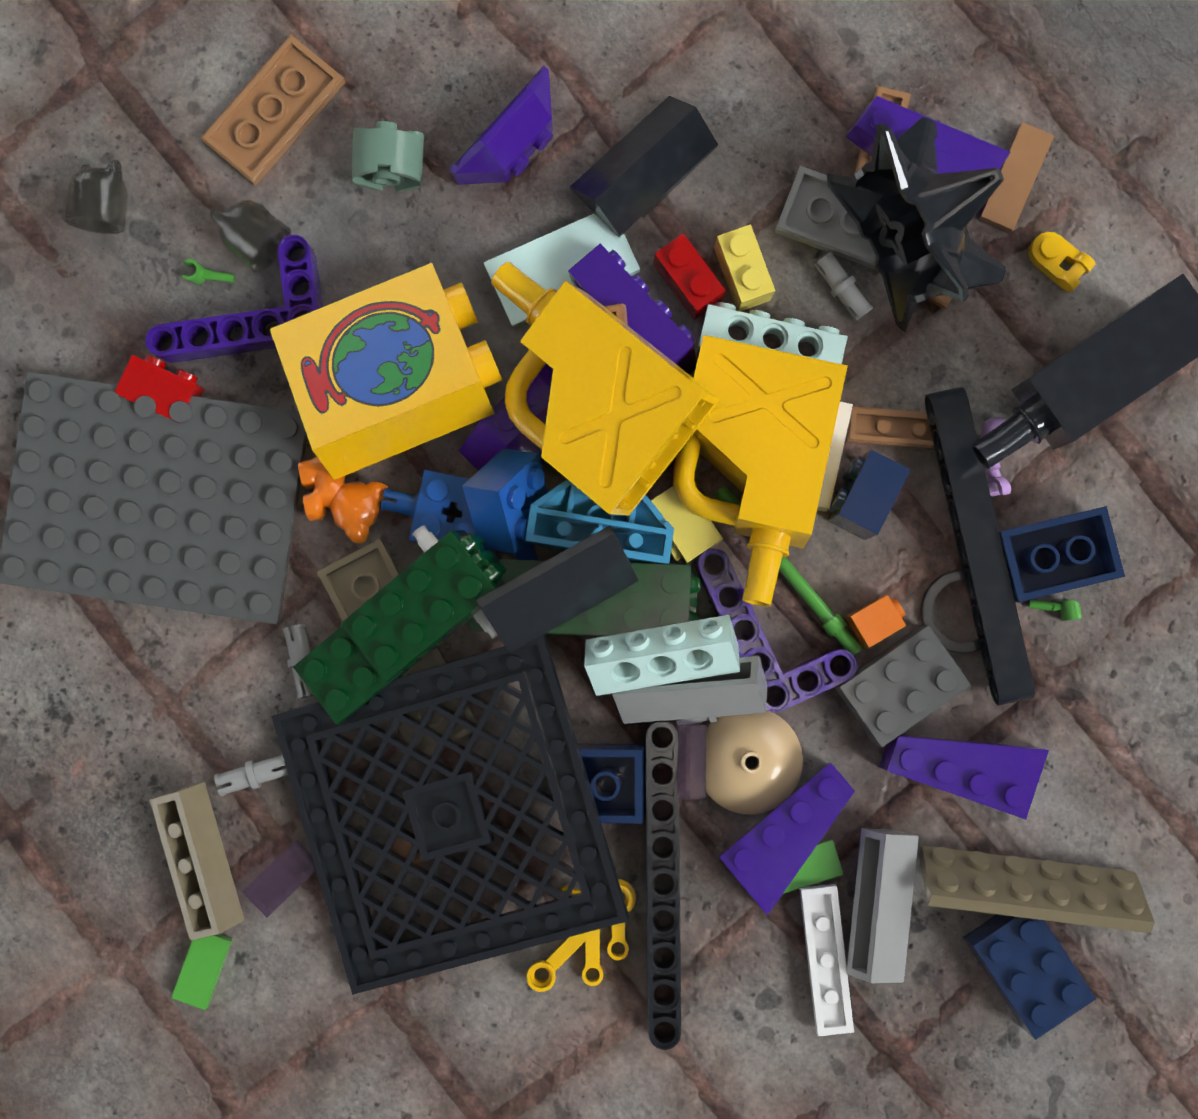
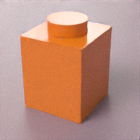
(876, 620)

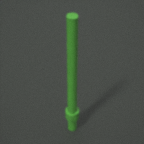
(832, 624)

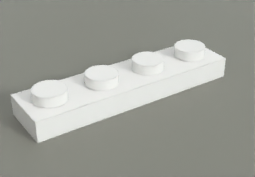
(826, 960)

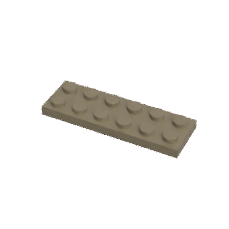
(353, 583)
(1034, 889)

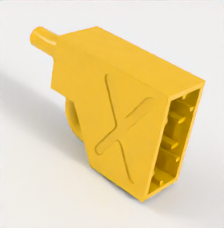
(613, 397)
(770, 442)

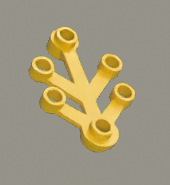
(592, 948)

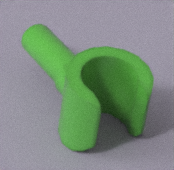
(205, 274)
(1068, 609)

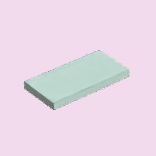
(552, 255)

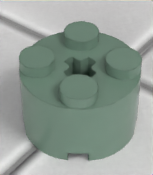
(387, 157)

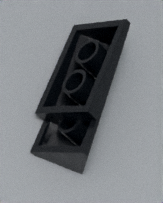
(646, 164)

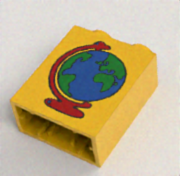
(386, 370)

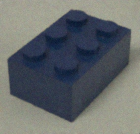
(1061, 554)
(1029, 971)

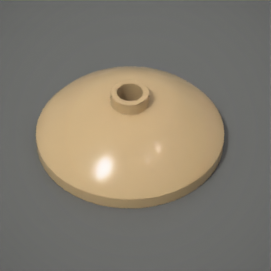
(778, 766)

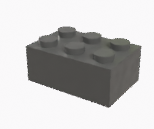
(902, 685)

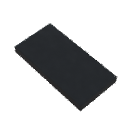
(558, 589)

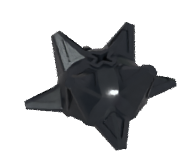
(919, 219)

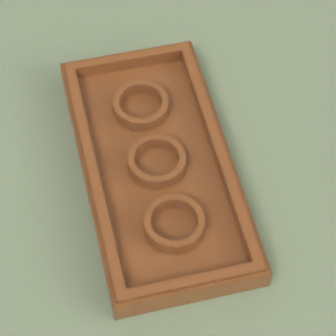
(273, 110)

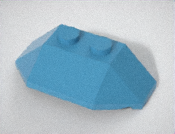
(570, 516)

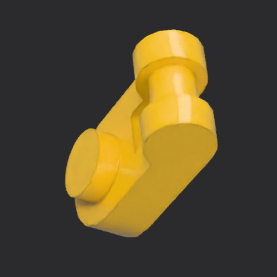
(1050, 250)

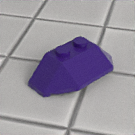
(510, 138)
(499, 431)

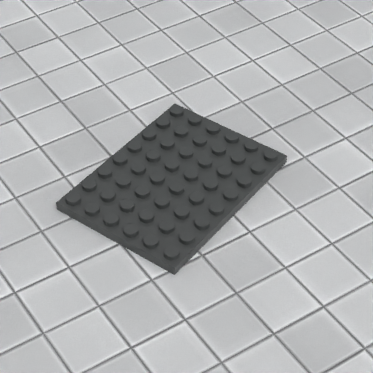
(151, 506)

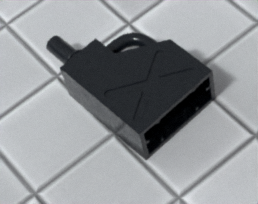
(1100, 373)

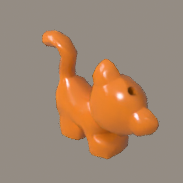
(351, 504)

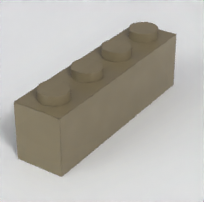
(197, 861)

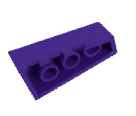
(954, 148)
(607, 281)
(979, 771)
(782, 841)

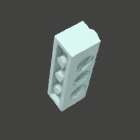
(826, 340)
(662, 655)

